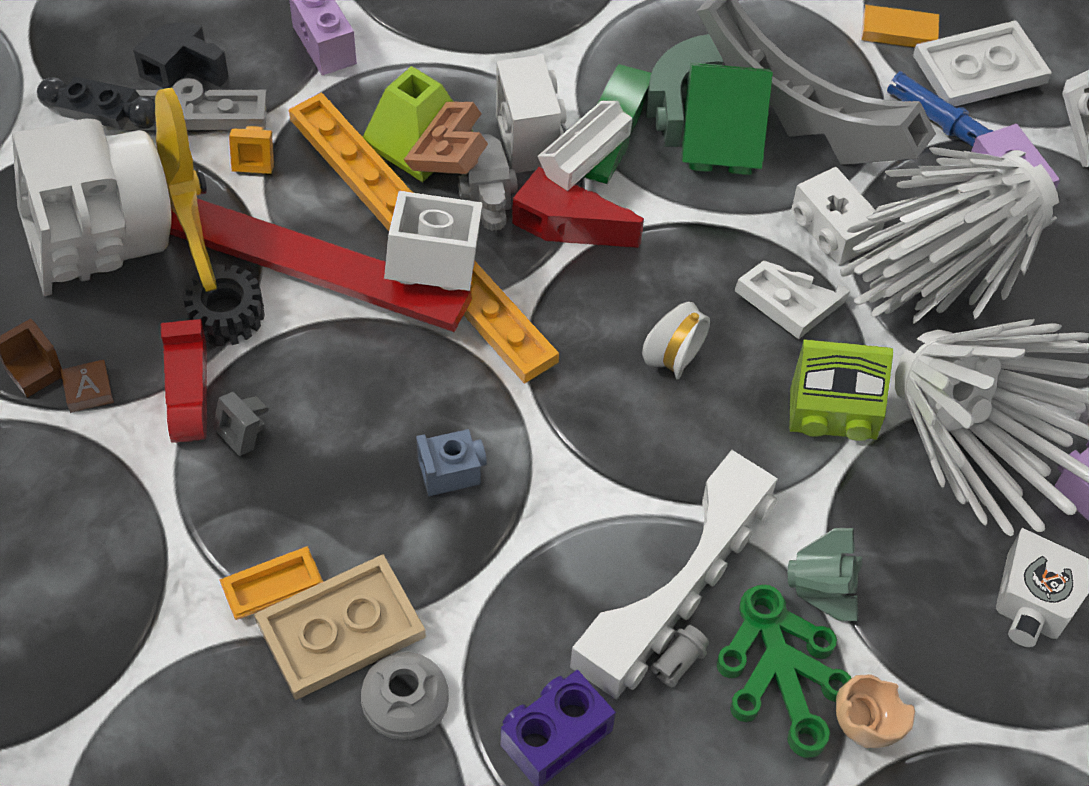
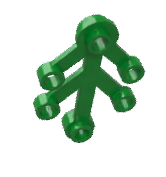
(782, 662)

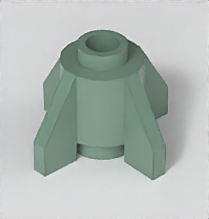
(826, 574)

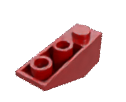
(573, 215)

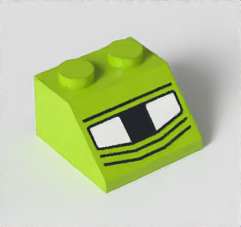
(840, 390)

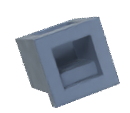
(450, 461)

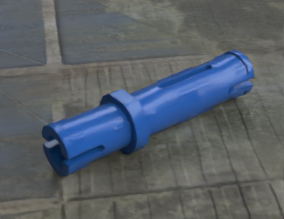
(952, 119)

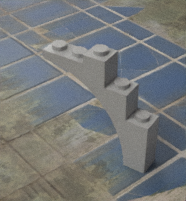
(855, 125)

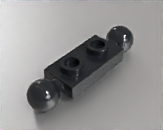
(97, 100)

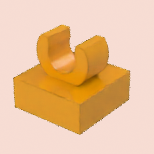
(251, 150)

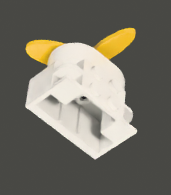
(107, 198)

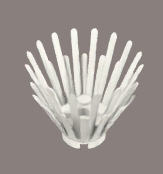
(960, 386)

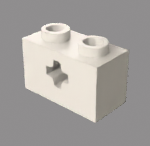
(828, 208)

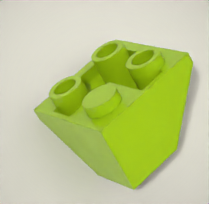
(404, 115)

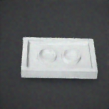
(982, 64)

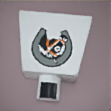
(1041, 588)

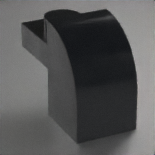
(175, 51)

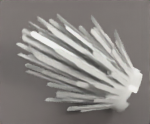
(955, 231)

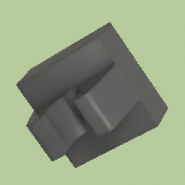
(239, 421)

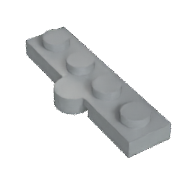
(214, 108)

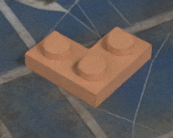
(448, 141)

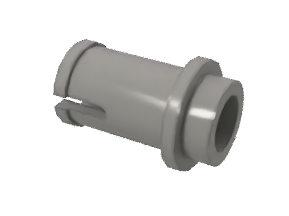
(680, 655)

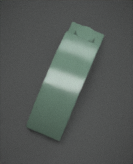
(670, 84)

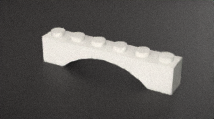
(623, 639)

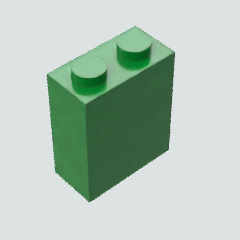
(726, 117)

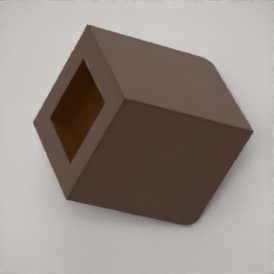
(29, 358)

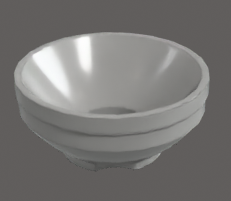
(409, 715)

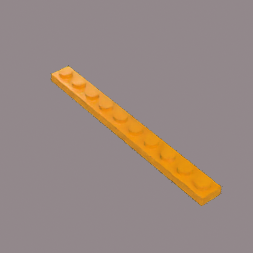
(378, 186)

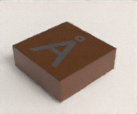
(87, 386)

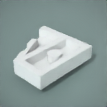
(789, 297)

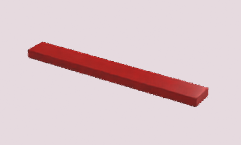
(324, 265)

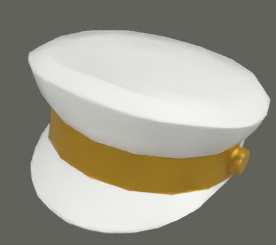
(676, 338)

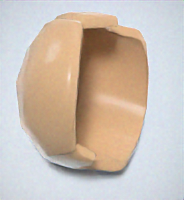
(873, 712)

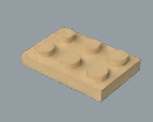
(339, 626)

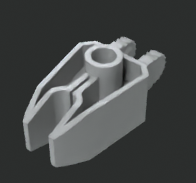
(491, 184)

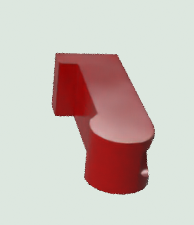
(185, 379)

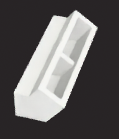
(585, 144)

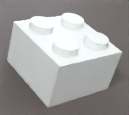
(527, 110)
(433, 241)

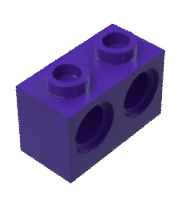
(566, 735)

